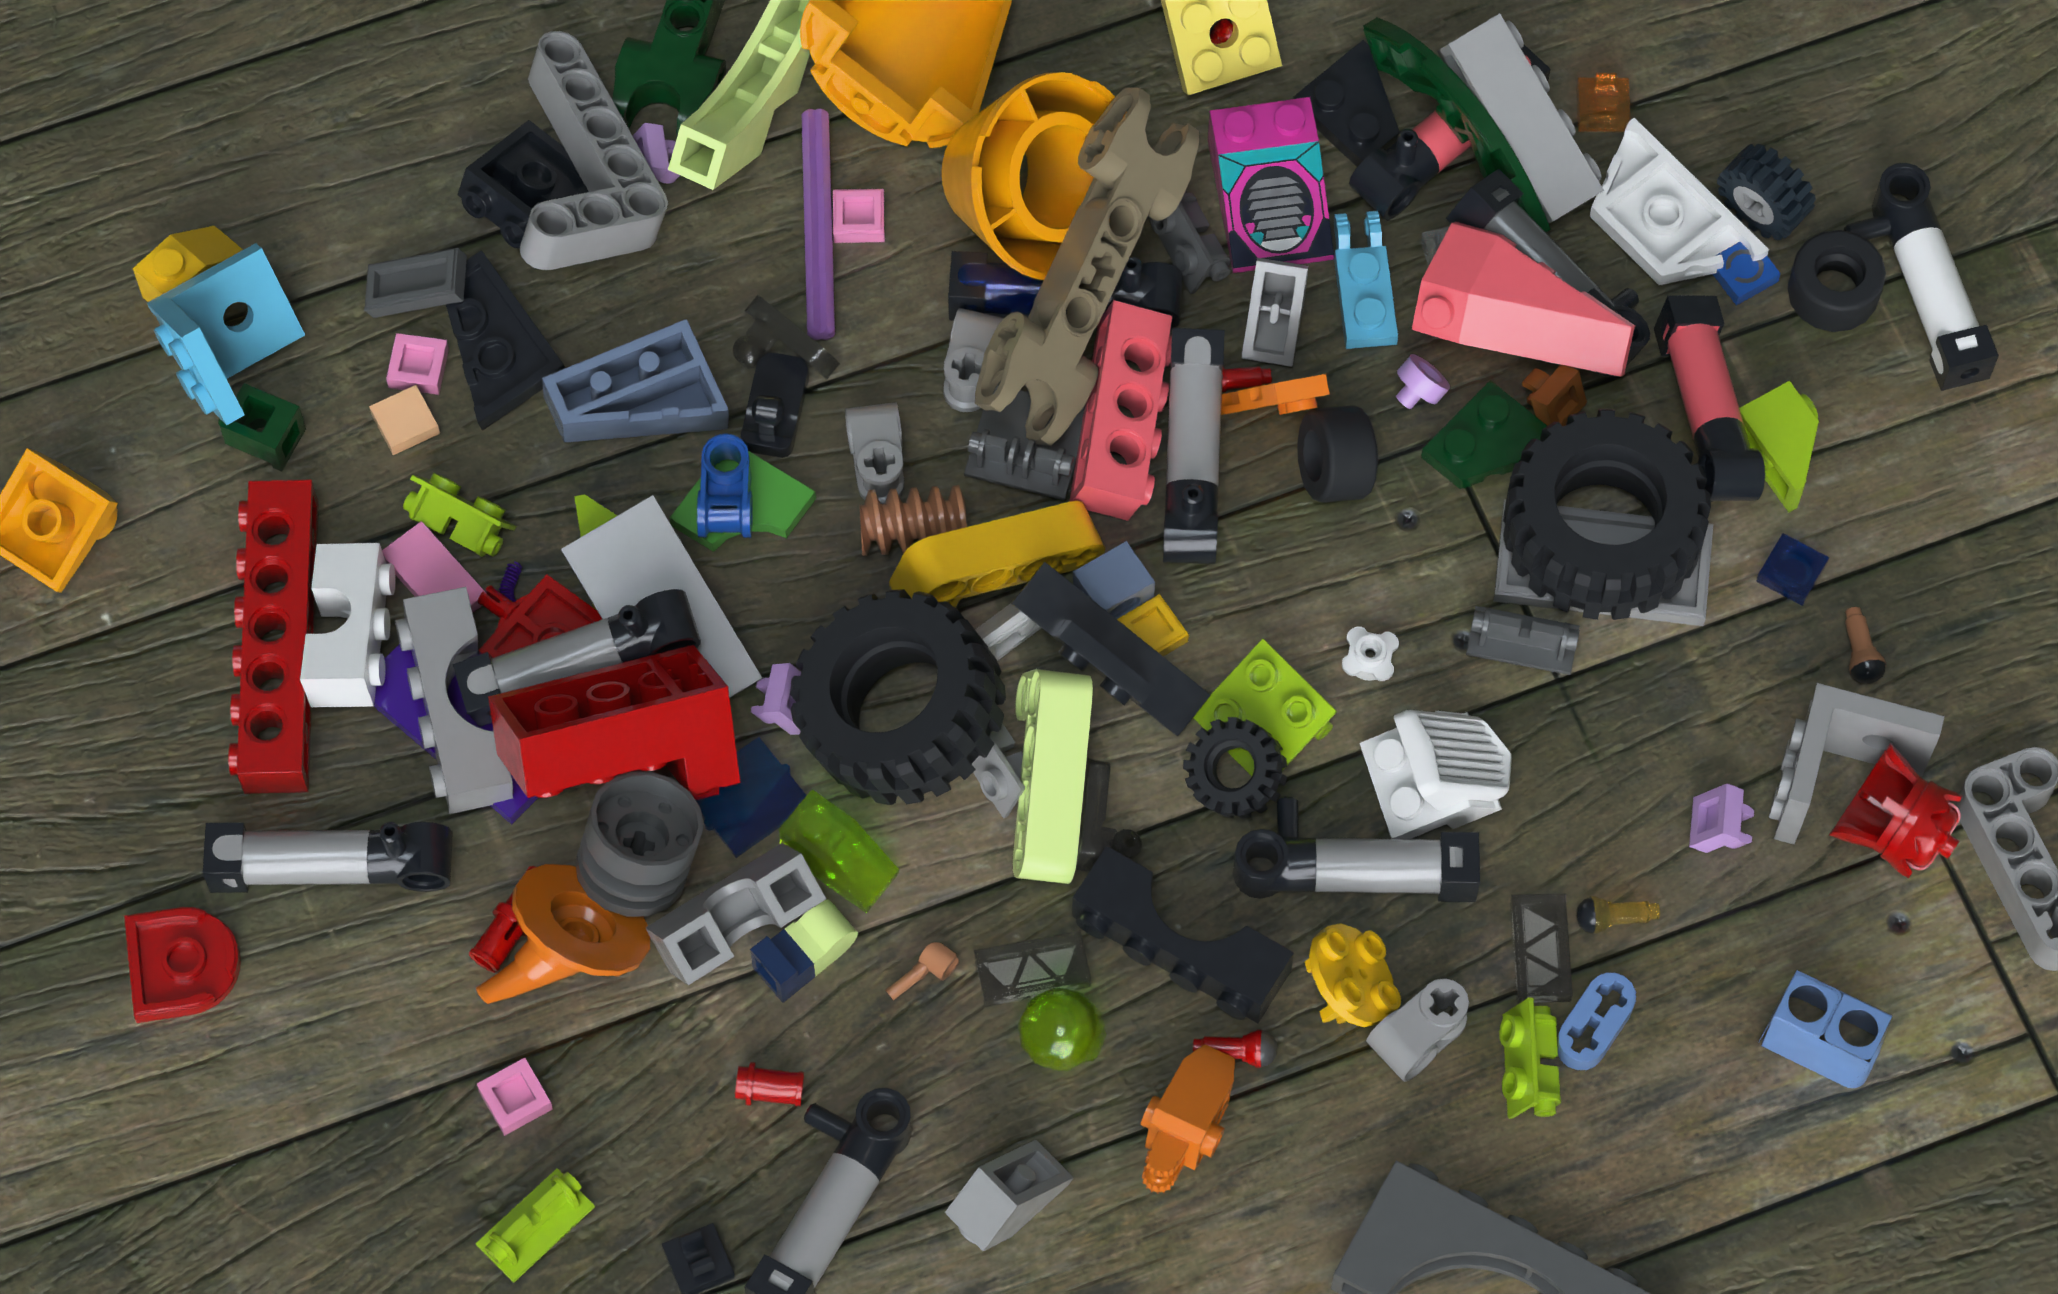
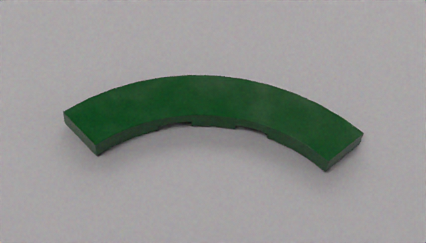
(1425, 72)

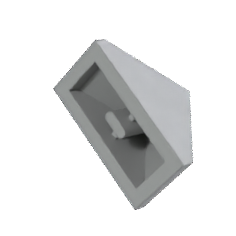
(1275, 312)

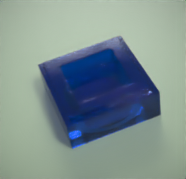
(1792, 569)

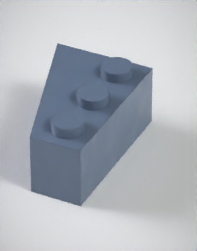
(638, 390)

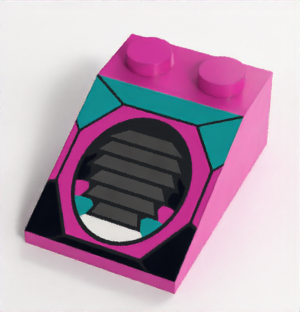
(1270, 183)

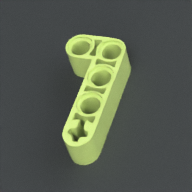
(1053, 773)

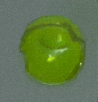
(1061, 1029)

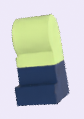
(802, 949)

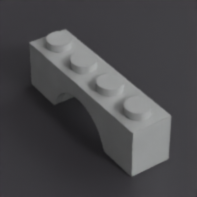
(439, 634)

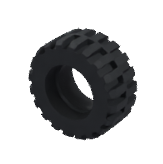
(1618, 455)
(860, 650)

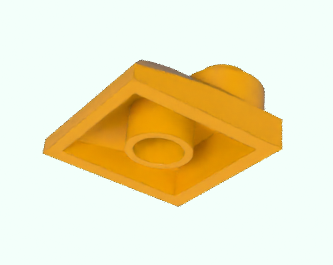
(51, 519)

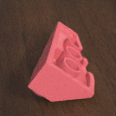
(1503, 301)

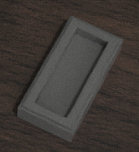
(415, 282)

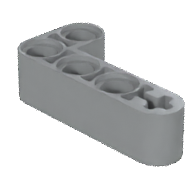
(2011, 820)

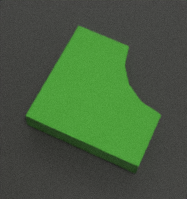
(776, 499)

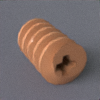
(909, 519)

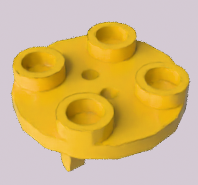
(1352, 976)

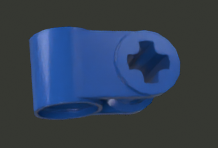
(725, 497)

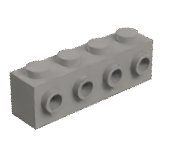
(1518, 101)

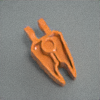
(1187, 1117)

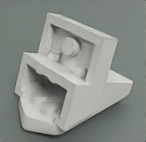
(1437, 771)

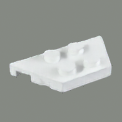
(1665, 213)

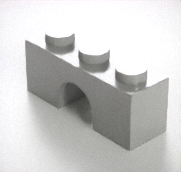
(762, 893)

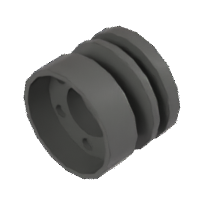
(639, 844)

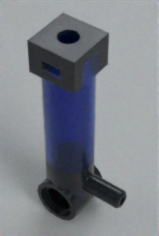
(1002, 290)

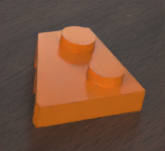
(1288, 395)

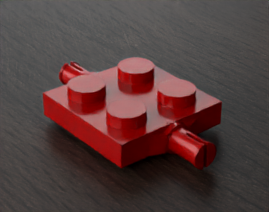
(534, 617)

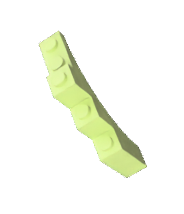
(737, 116)

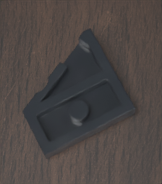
(1352, 105)

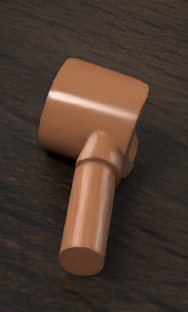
(934, 959)

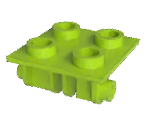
(1273, 697)

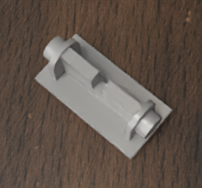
(999, 774)

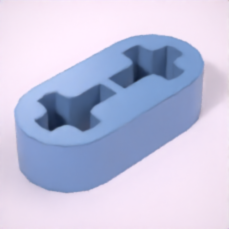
(1605, 1028)

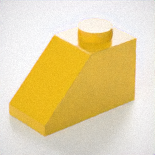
(182, 258)

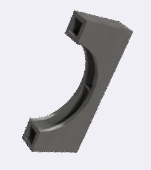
(1429, 1228)

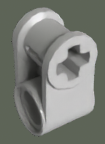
(965, 356)
(876, 447)
(1414, 1034)

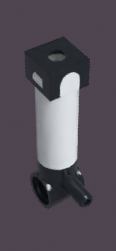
(1960, 347)

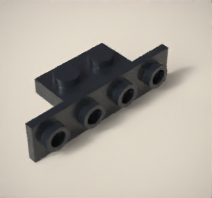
(1106, 645)

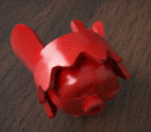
(1901, 815)

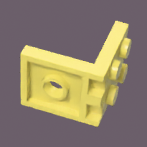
(1209, 65)

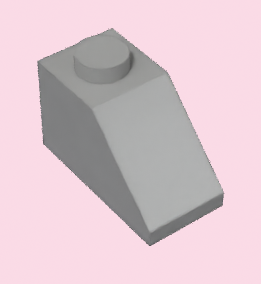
(1007, 1194)

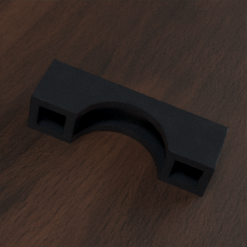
(1236, 971)

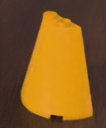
(905, 63)

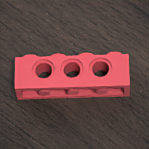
(1098, 479)

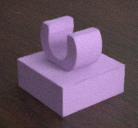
(656, 151)
(778, 698)
(1718, 819)

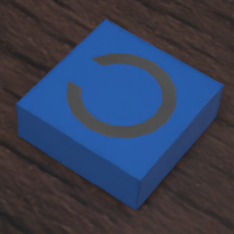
(1742, 276)

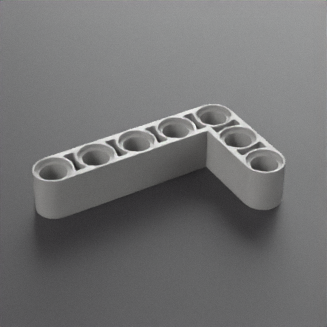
(624, 196)

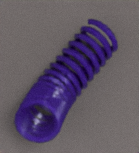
(514, 574)

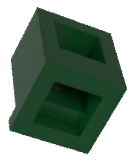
(281, 424)

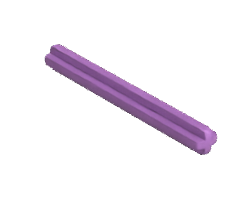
(818, 224)

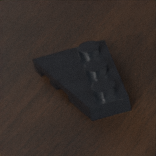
(498, 344)

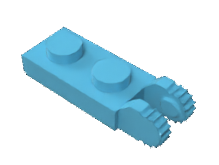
(1364, 286)

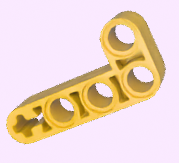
(998, 553)

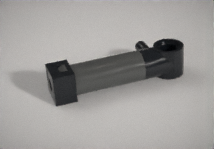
(1495, 208)

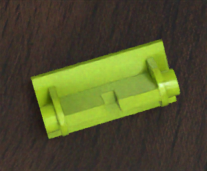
(477, 521)
(1527, 1036)
(535, 1224)

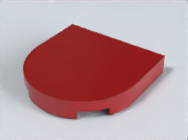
(179, 962)

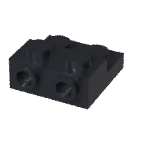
(516, 177)

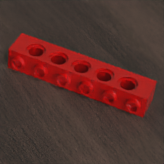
(284, 761)

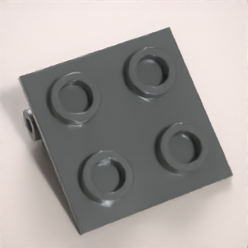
(1008, 458)

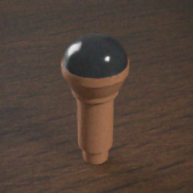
(1866, 662)

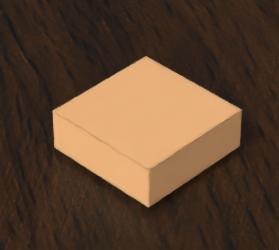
(404, 420)

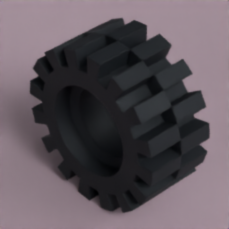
(1204, 761)

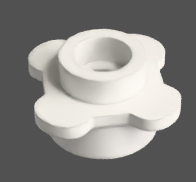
(1368, 668)

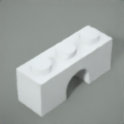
(347, 663)

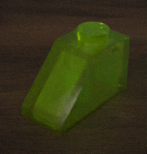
(838, 851)

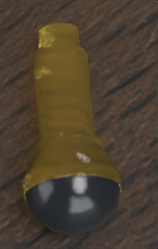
(1598, 914)

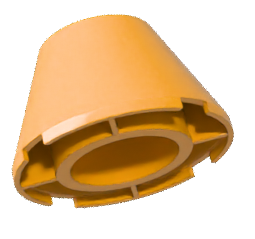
(983, 161)

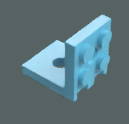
(209, 349)

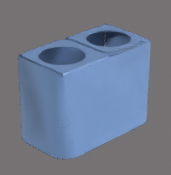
(1801, 1041)

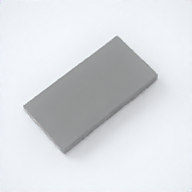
(1611, 528)
(644, 556)

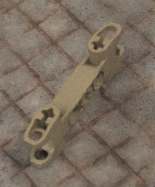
(1048, 344)

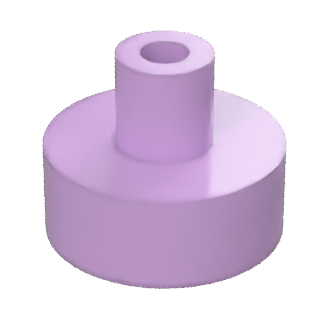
(1420, 382)

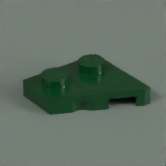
(1482, 438)

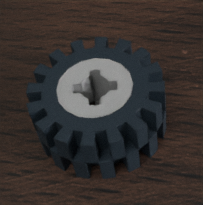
(1766, 191)

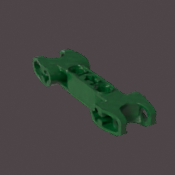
(672, 66)

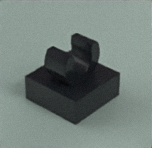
(698, 1260)

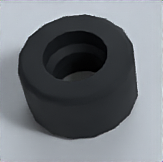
(1842, 253)
(1337, 453)

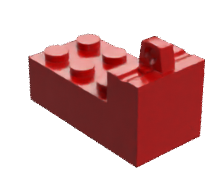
(619, 721)

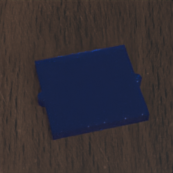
(757, 805)

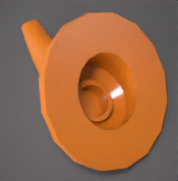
(564, 935)

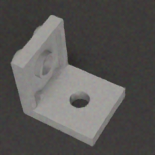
(1851, 728)

